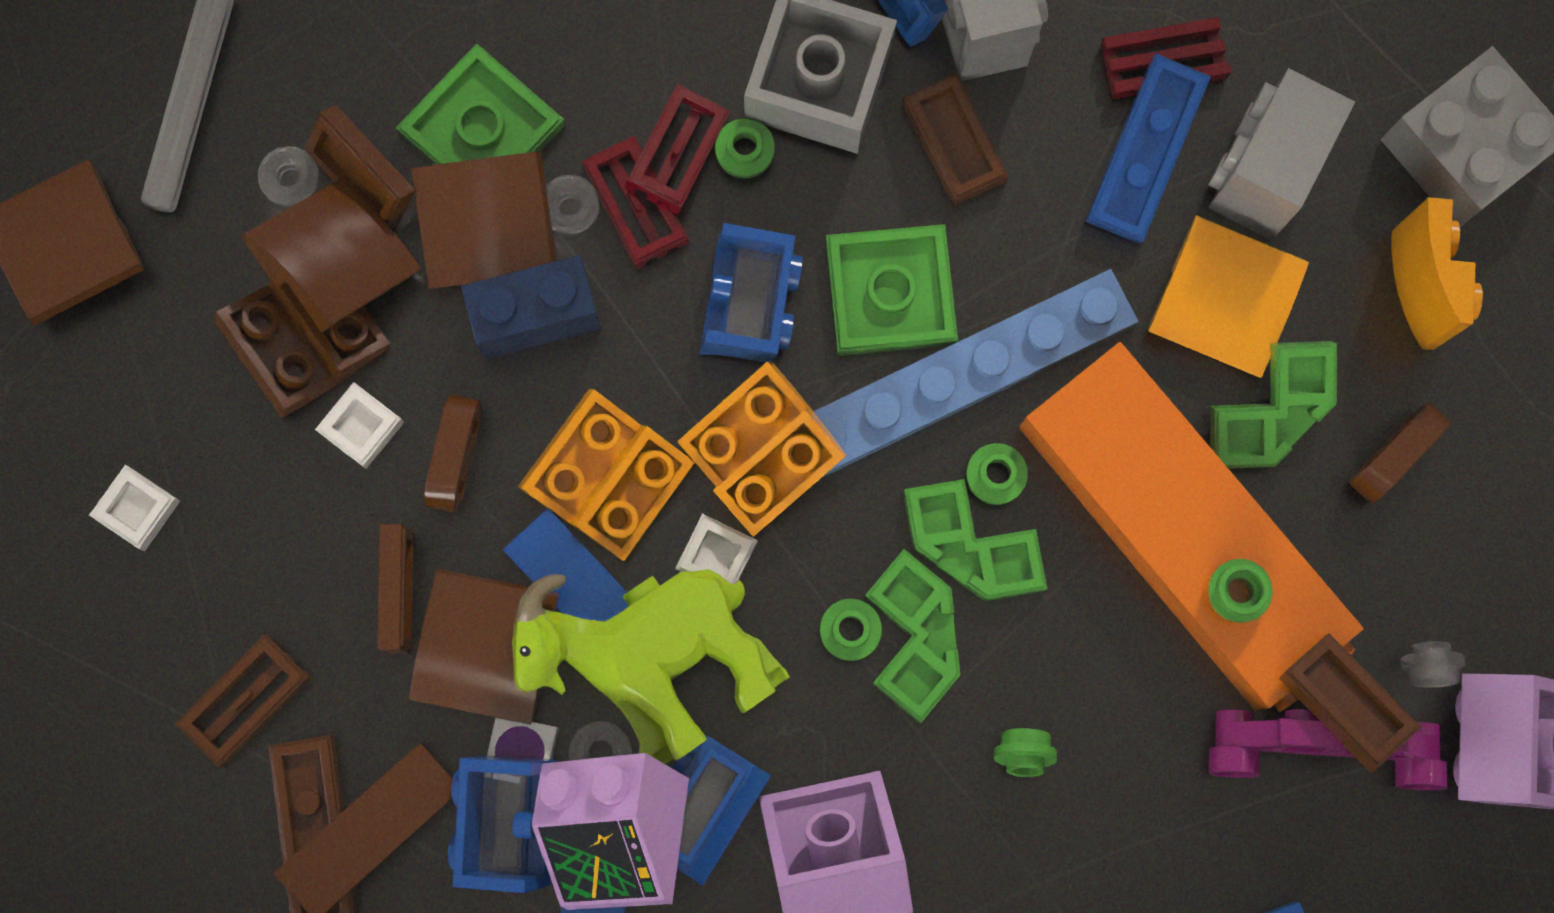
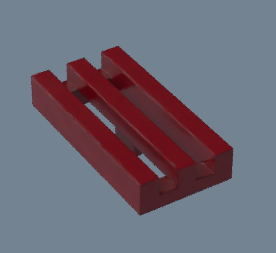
(1116, 44)
(657, 188)
(657, 246)

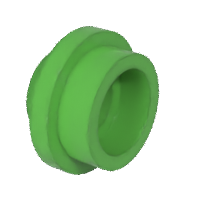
(744, 165)
(987, 490)
(1253, 577)
(841, 647)
(1025, 752)

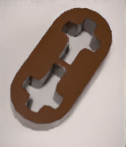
(1400, 452)
(453, 453)

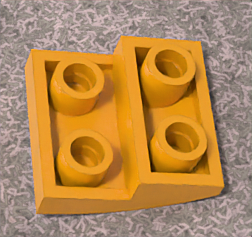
(1434, 290)
(1228, 296)
(762, 448)
(606, 474)

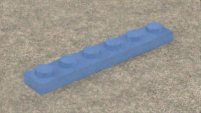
(977, 367)

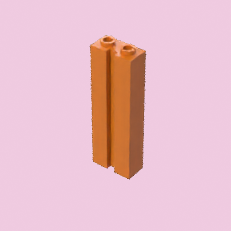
(1183, 517)

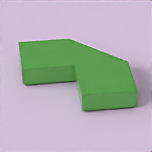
(1300, 394)
(985, 566)
(925, 611)

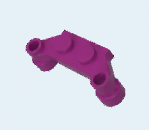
(1301, 732)

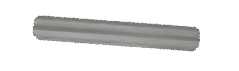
(186, 104)

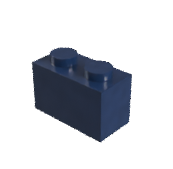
(531, 307)

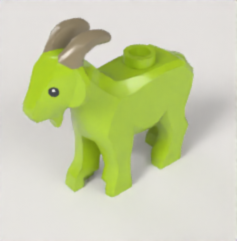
(643, 650)

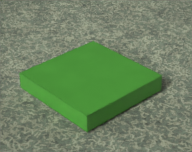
(479, 114)
(891, 290)

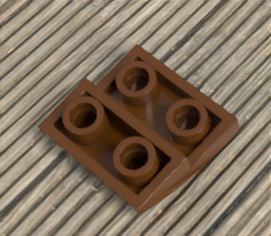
(483, 218)
(64, 243)
(331, 253)
(289, 351)
(468, 649)

